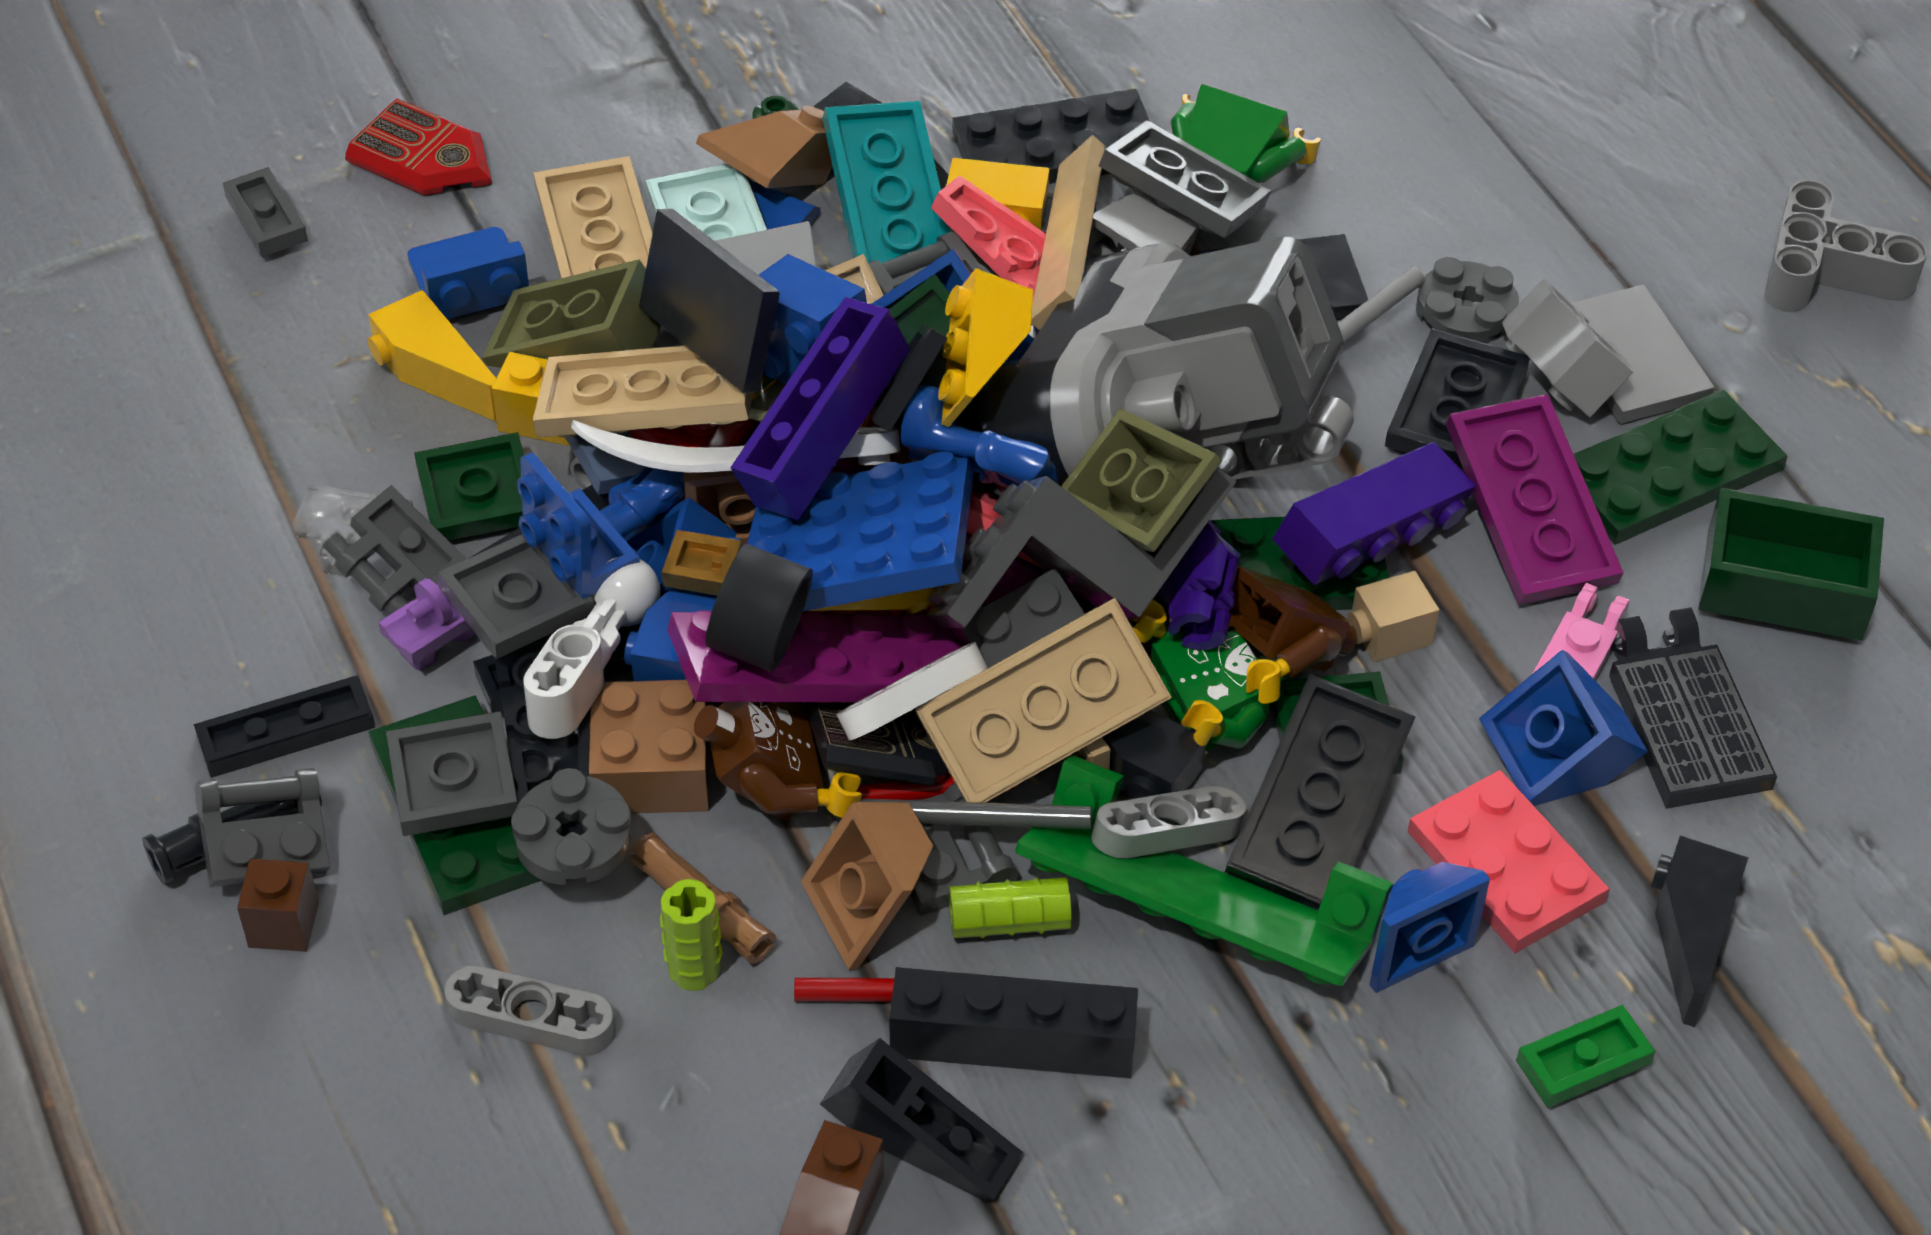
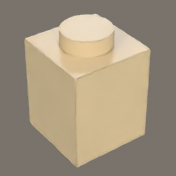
(1394, 616)

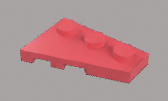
(992, 231)

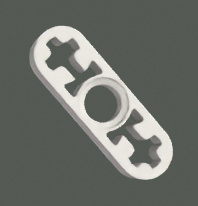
(912, 691)

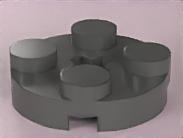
(1456, 280)
(565, 800)

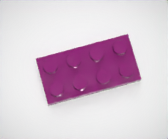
(1534, 499)

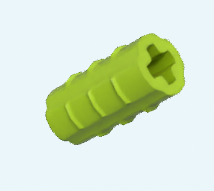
(1009, 907)
(691, 934)

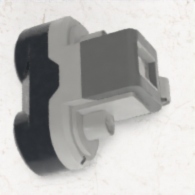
(1197, 344)

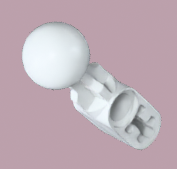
(571, 664)

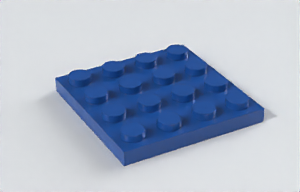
(877, 530)

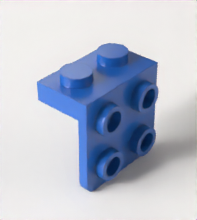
(469, 271)
(569, 530)

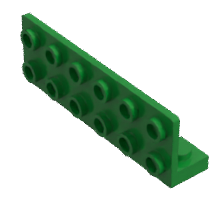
(1216, 905)

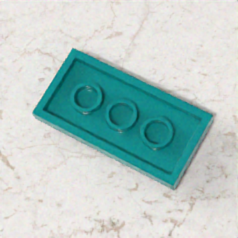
(884, 177)

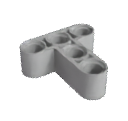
(1837, 253)

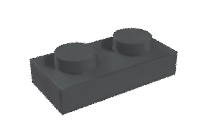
(265, 212)

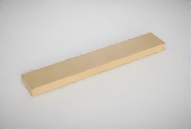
(1068, 230)

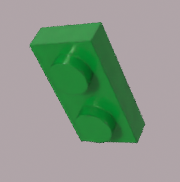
(1585, 1056)

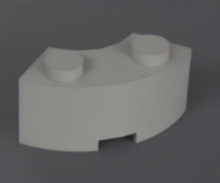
(1566, 349)

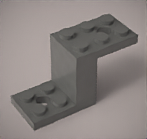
(1077, 542)

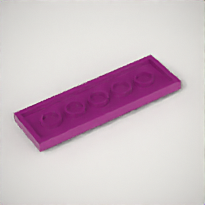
(826, 661)

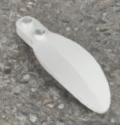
(869, 444)

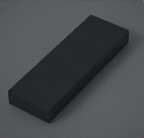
(284, 726)

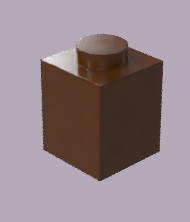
(278, 905)

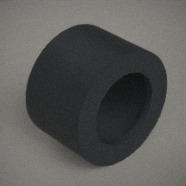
(758, 607)

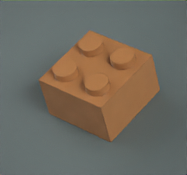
(649, 746)

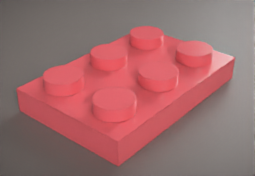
(1532, 870)

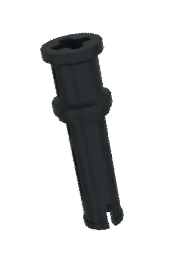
(184, 845)

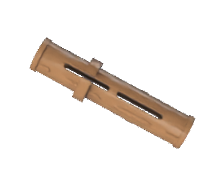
(735, 923)

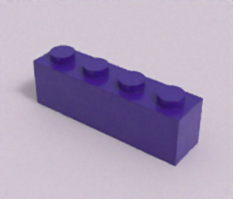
(821, 408)
(1374, 513)

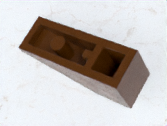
(836, 1183)

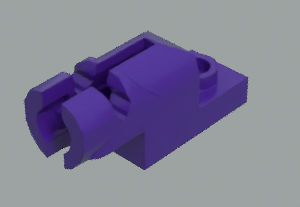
(1202, 590)

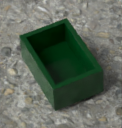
(1792, 564)

